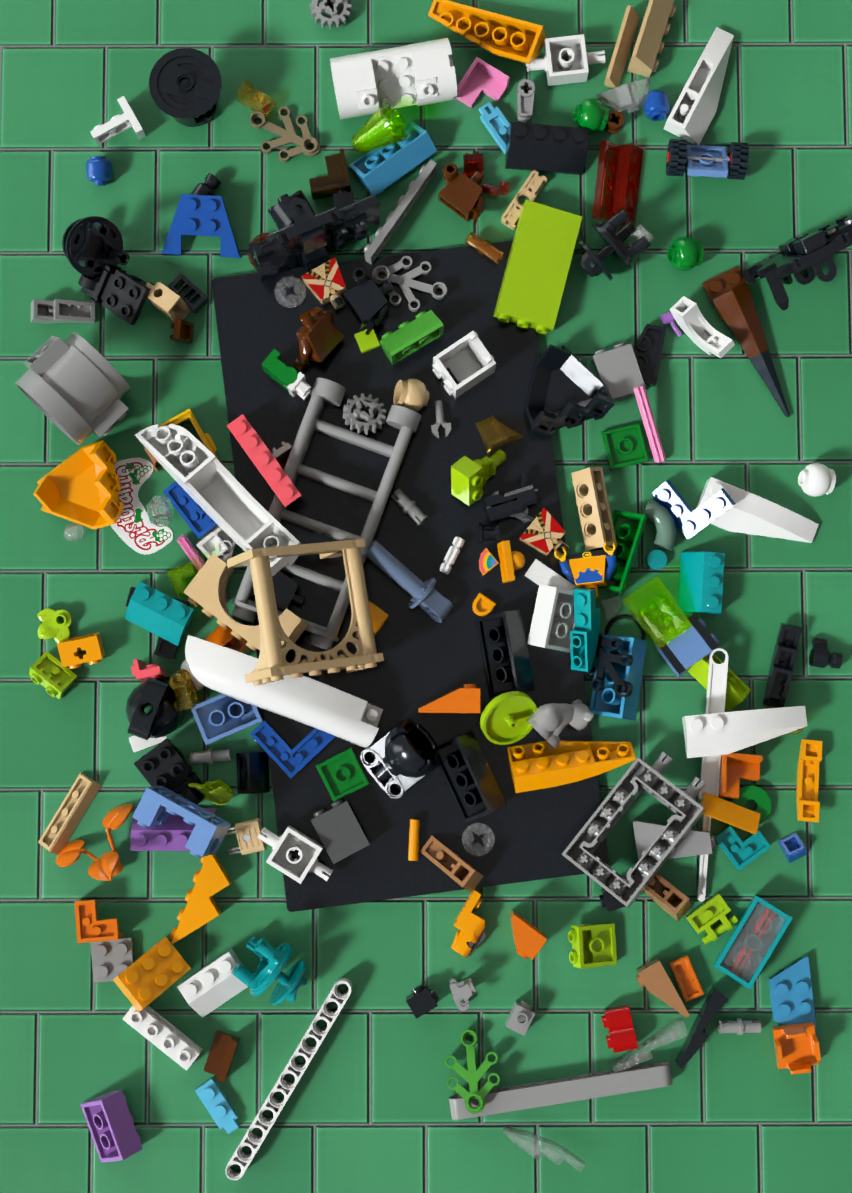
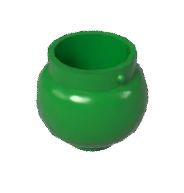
(591, 115)
(685, 253)

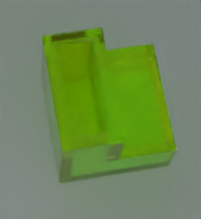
(179, 577)

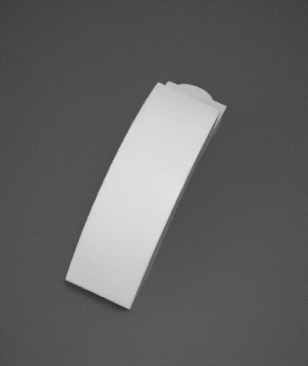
(699, 330)

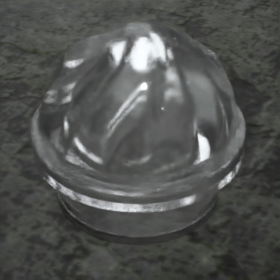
(74, 532)

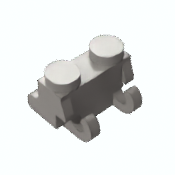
(461, 991)

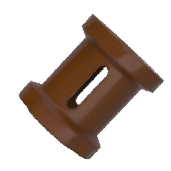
(616, 117)

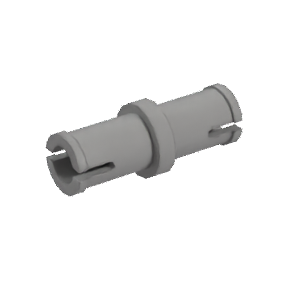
(409, 507)
(210, 756)
(739, 1026)

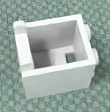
(468, 363)

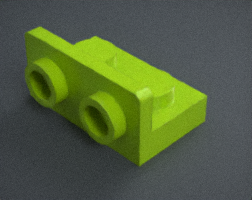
(51, 675)

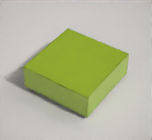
(366, 342)

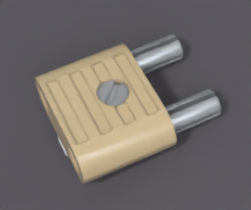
(247, 837)

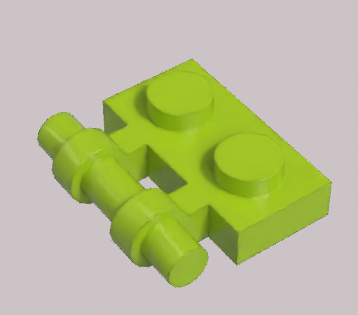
(709, 913)

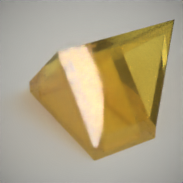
(495, 433)

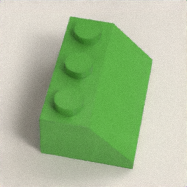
(411, 336)

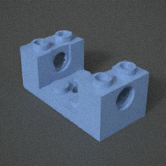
(160, 802)

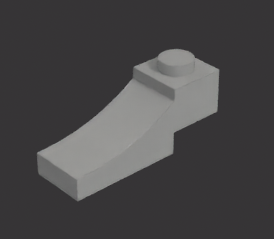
(62, 311)

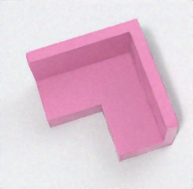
(481, 79)

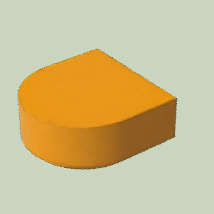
(482, 605)

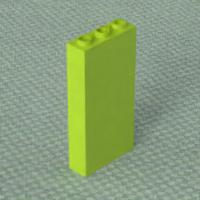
(537, 267)

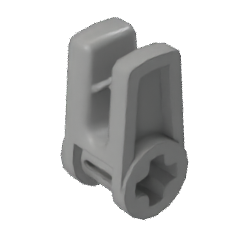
(525, 100)

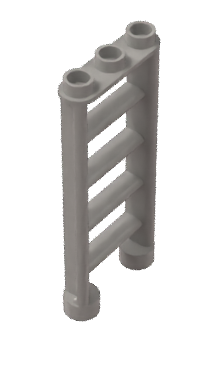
(399, 417)

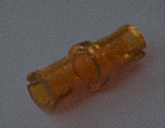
(484, 247)

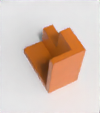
(737, 767)
(89, 927)

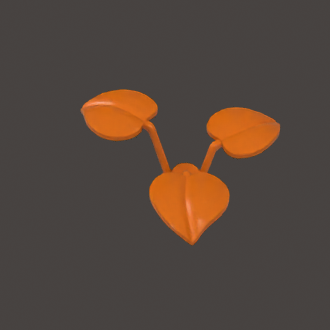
(109, 862)

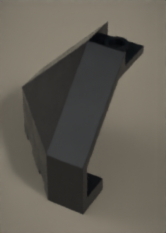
(564, 392)

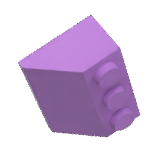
(111, 1126)

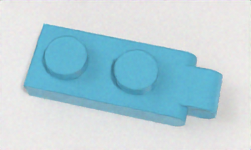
(495, 124)
(218, 1105)

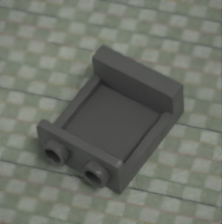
(339, 831)

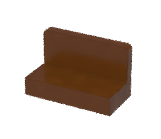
(221, 1055)

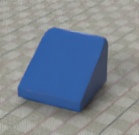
(793, 847)

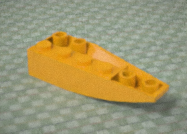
(542, 766)

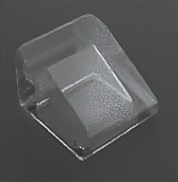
(640, 231)

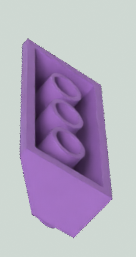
(165, 837)

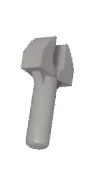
(440, 420)

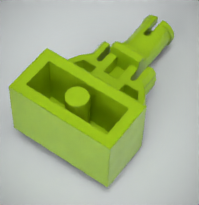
(470, 476)

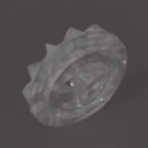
(291, 300)
(468, 838)

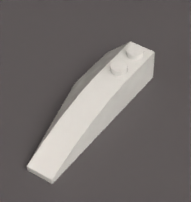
(758, 515)
(737, 730)

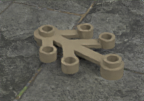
(287, 136)

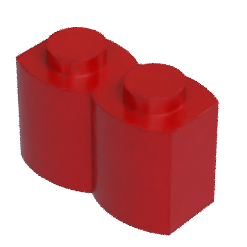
(620, 1029)

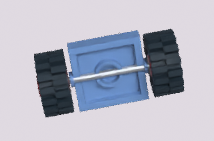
(707, 160)

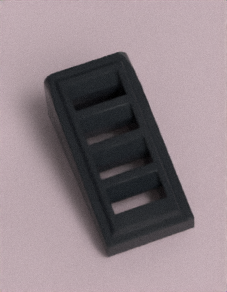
(199, 303)

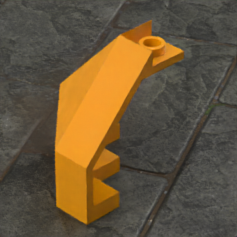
(83, 488)

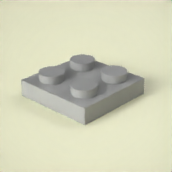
(111, 958)

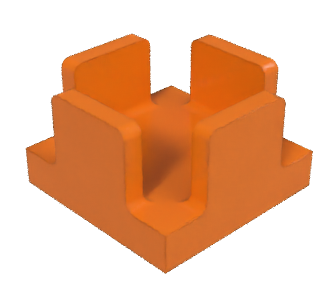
(796, 1047)

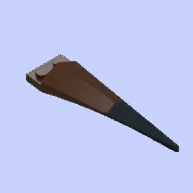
(735, 306)

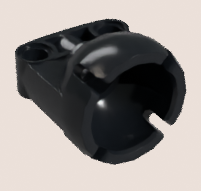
(163, 717)
(401, 757)

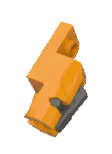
(470, 926)

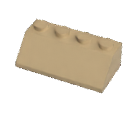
(650, 37)

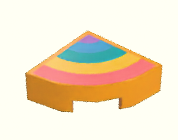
(486, 562)

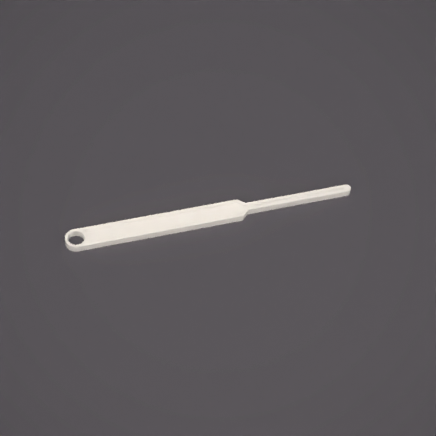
(711, 764)

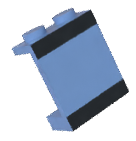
(688, 647)

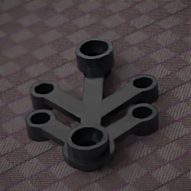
(605, 662)

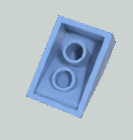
(224, 716)

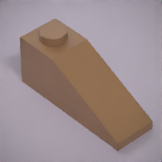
(451, 864)
(668, 897)
(659, 984)

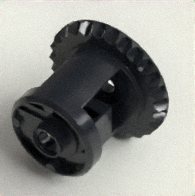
(186, 86)

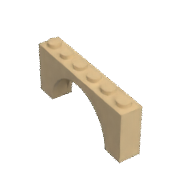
(209, 591)

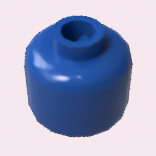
(657, 105)
(99, 170)

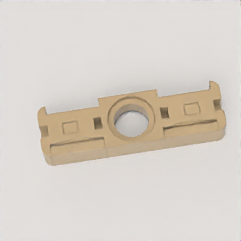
(530, 189)

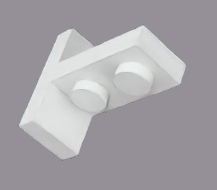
(118, 124)

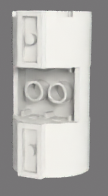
(396, 75)

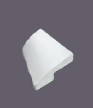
(217, 543)

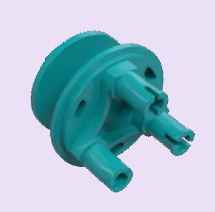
(270, 969)

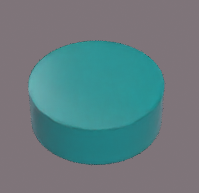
(656, 559)

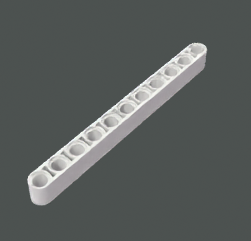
(285, 1087)

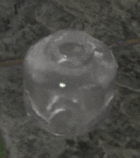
(160, 511)

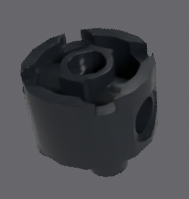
(280, 211)

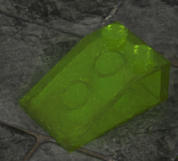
(657, 612)

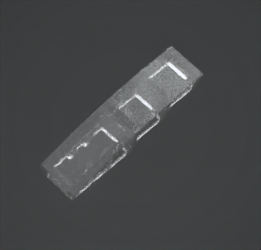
(538, 1145)

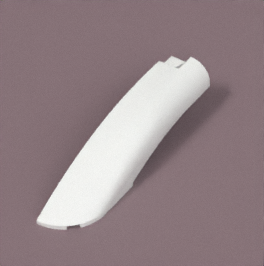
(217, 491)
(295, 698)

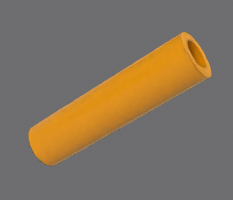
(414, 839)

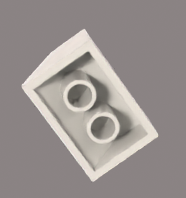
(552, 619)
(212, 984)

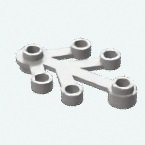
(406, 281)

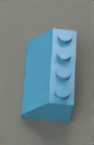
(388, 164)
(607, 701)

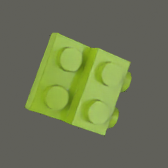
(593, 945)

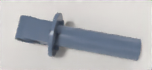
(421, 592)

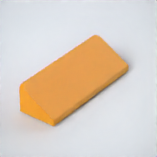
(730, 813)

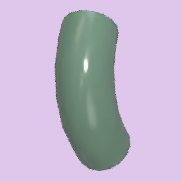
(663, 523)

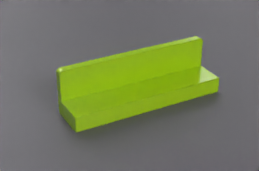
(735, 689)

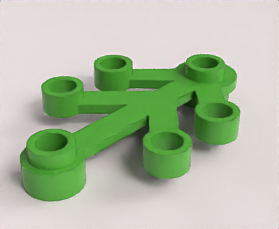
(472, 1076)

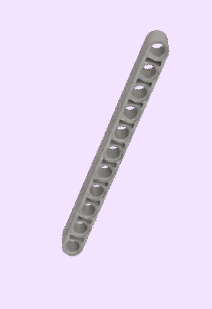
(566, 1090)

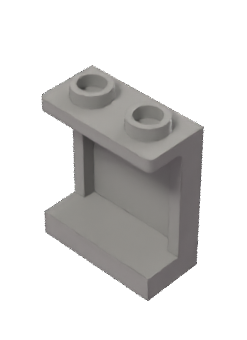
(618, 370)

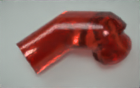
(493, 190)

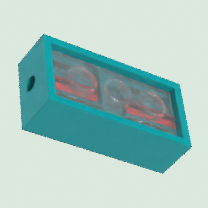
(752, 941)

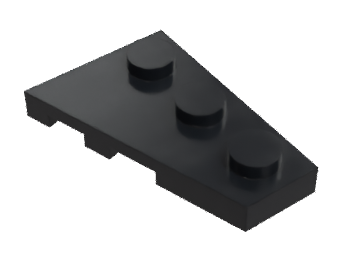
(649, 351)

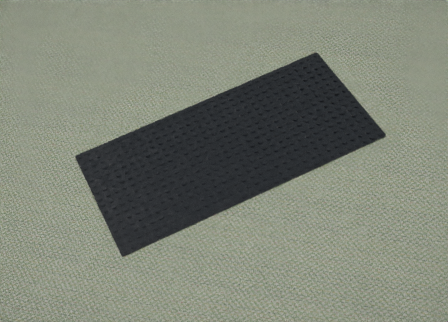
(419, 654)

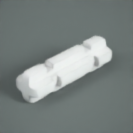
(451, 555)

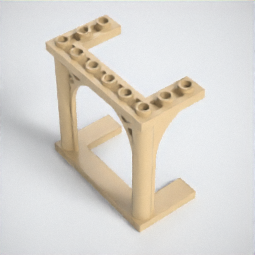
(272, 660)

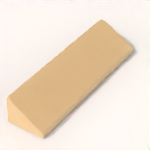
(622, 48)
(69, 814)

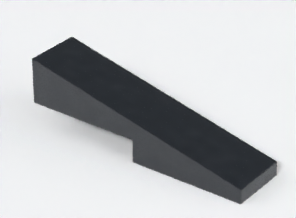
(710, 1007)

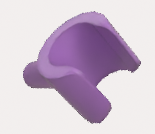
(668, 318)

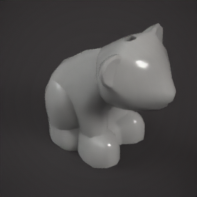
(554, 717)

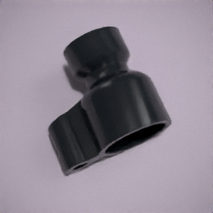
(206, 188)
(821, 657)

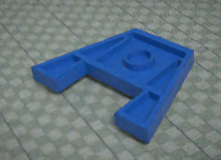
(201, 217)

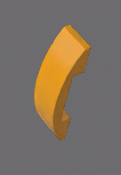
(808, 780)

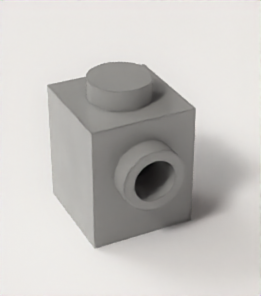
(520, 1017)

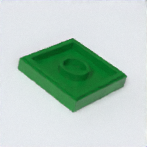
(624, 446)
(342, 774)

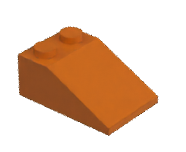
(459, 701)

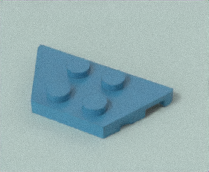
(793, 994)

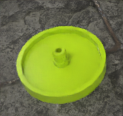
(506, 718)

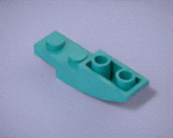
(586, 632)

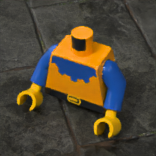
(589, 568)

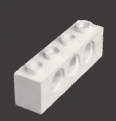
(163, 1035)

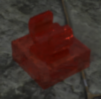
(473, 162)

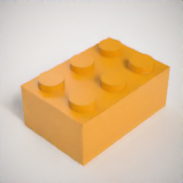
(152, 974)

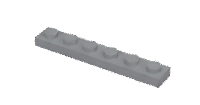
(404, 205)

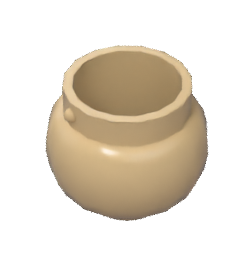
(411, 394)

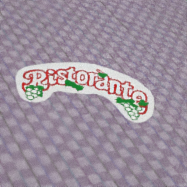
(134, 522)

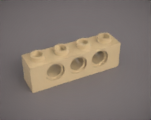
(593, 508)

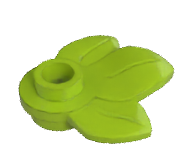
(52, 627)

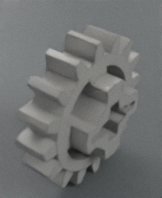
(326, 16)
(364, 414)

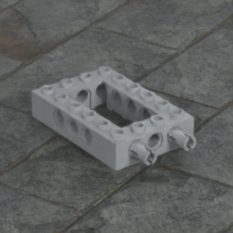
(614, 806)

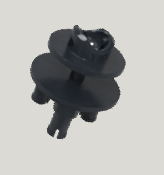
(93, 244)
(614, 245)

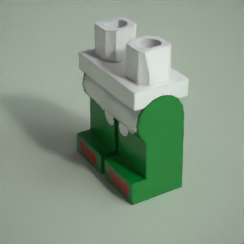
(286, 376)

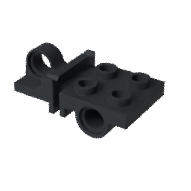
(117, 292)
(168, 767)

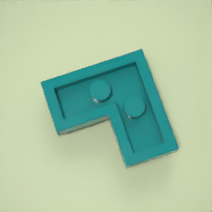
(739, 851)

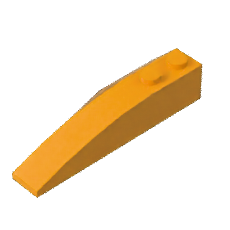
(491, 31)

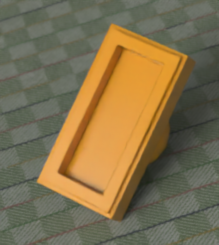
(509, 561)

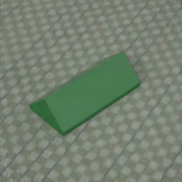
(628, 531)

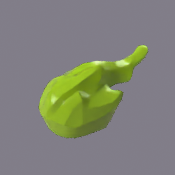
(214, 791)

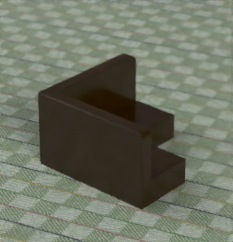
(336, 179)

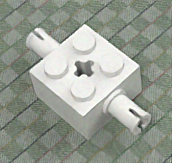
(577, 59)
(282, 858)

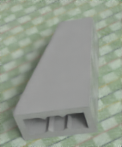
(695, 842)

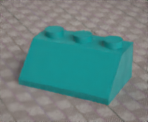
(701, 582)
(159, 613)

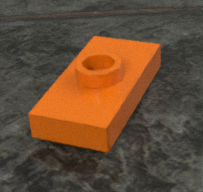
(686, 978)

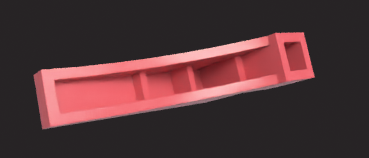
(264, 460)

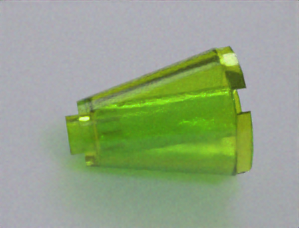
(381, 130)

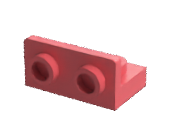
(143, 672)

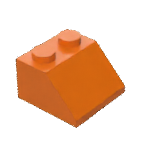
(526, 936)

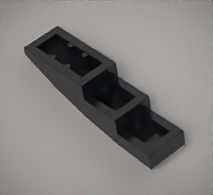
(782, 665)

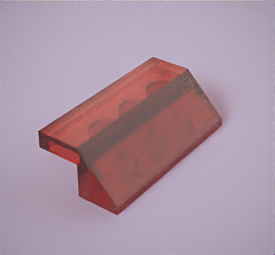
(617, 181)

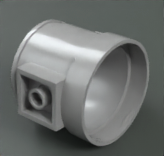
(74, 387)

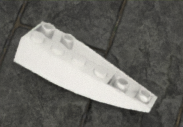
(702, 91)

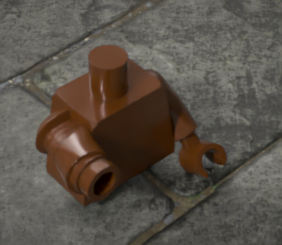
(462, 193)
(316, 337)

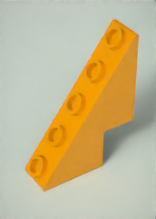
(200, 903)

